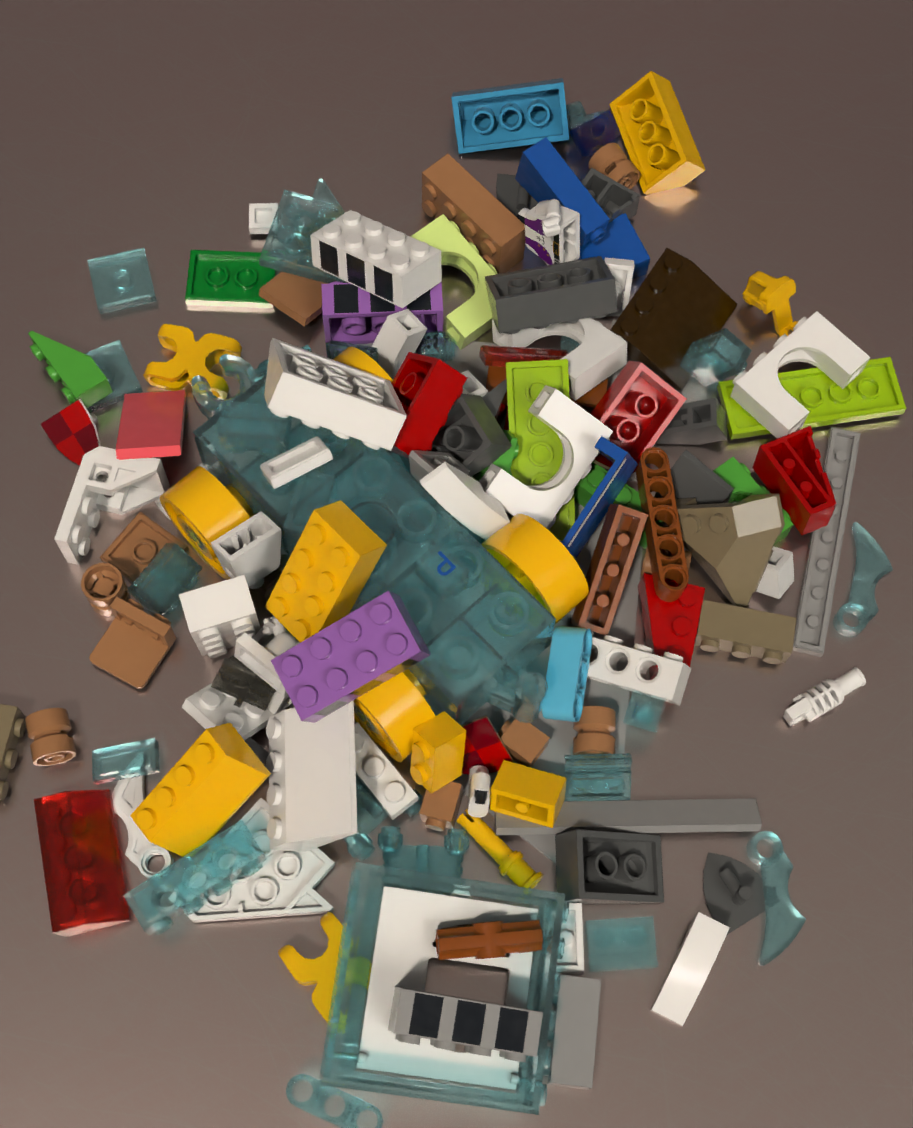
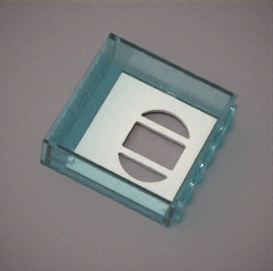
(401, 960)

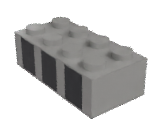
(465, 1022)

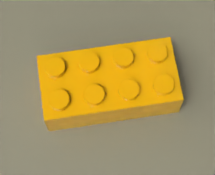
(325, 571)

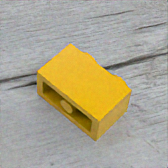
(437, 752)
(528, 793)

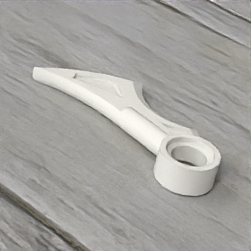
(126, 798)

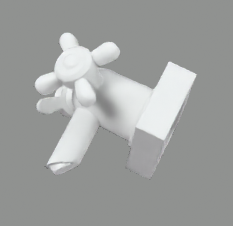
(259, 658)

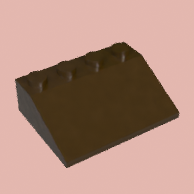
(671, 312)

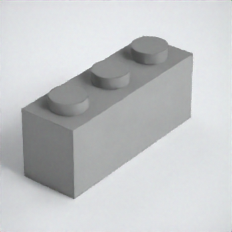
(574, 1032)

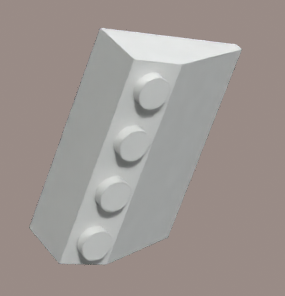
(332, 396)
(311, 779)

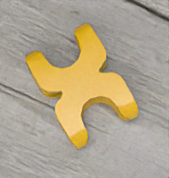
(191, 359)
(318, 970)

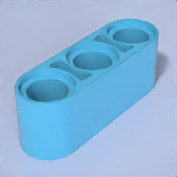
(567, 673)

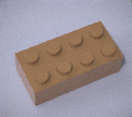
(478, 214)

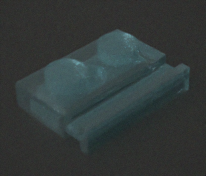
(598, 777)
(621, 944)

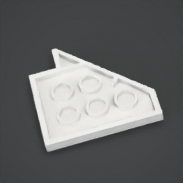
(277, 890)

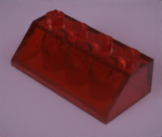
(81, 861)

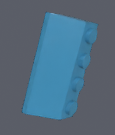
(510, 115)

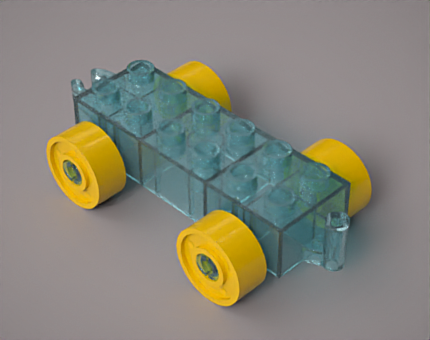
(477, 641)

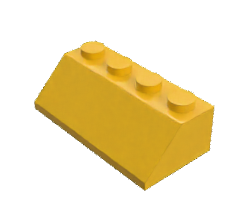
(656, 134)
(201, 791)

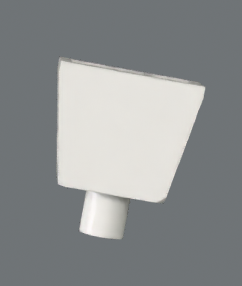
(250, 549)

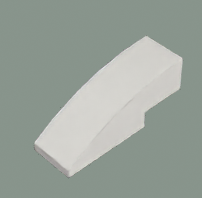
(465, 500)
(690, 968)

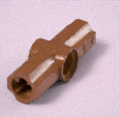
(488, 939)

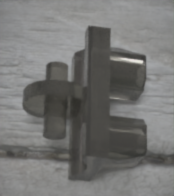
(242, 684)

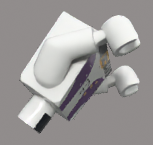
(552, 231)

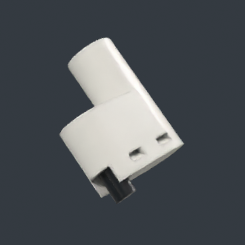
(479, 791)

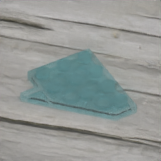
(289, 236)

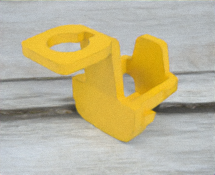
(772, 298)

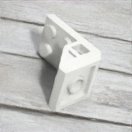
(129, 483)
(216, 708)

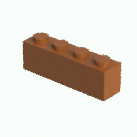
(609, 568)

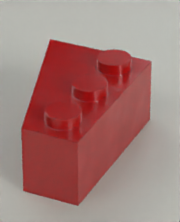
(794, 471)
(670, 625)

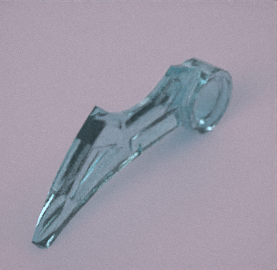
(869, 568)
(782, 918)

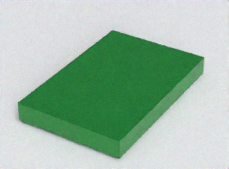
(226, 279)

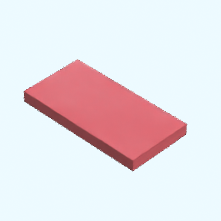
(151, 425)

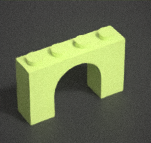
(474, 315)

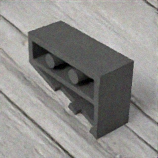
(611, 195)

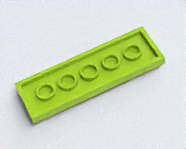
(869, 396)
(539, 445)

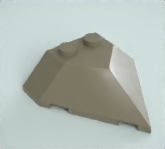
(732, 540)

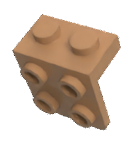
(133, 643)

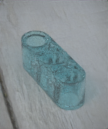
(321, 1094)

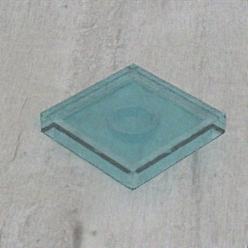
(121, 280)
(119, 372)

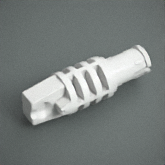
(823, 697)

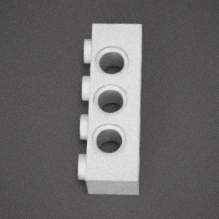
(666, 686)

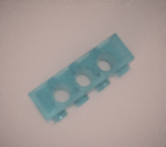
(146, 897)

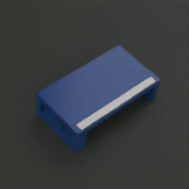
(605, 494)

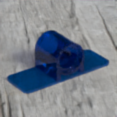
(595, 133)

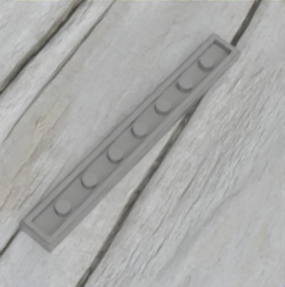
(826, 546)
(643, 817)

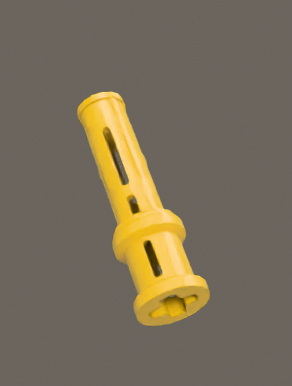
(510, 861)

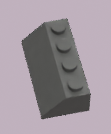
(551, 294)

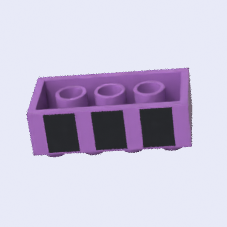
(358, 316)
(350, 657)

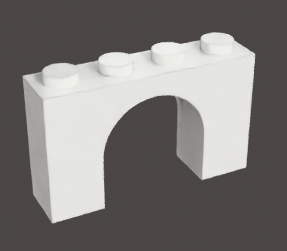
(403, 334)
(811, 342)
(589, 364)
(578, 435)

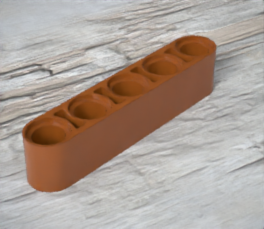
(660, 537)

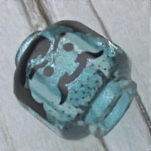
(437, 345)

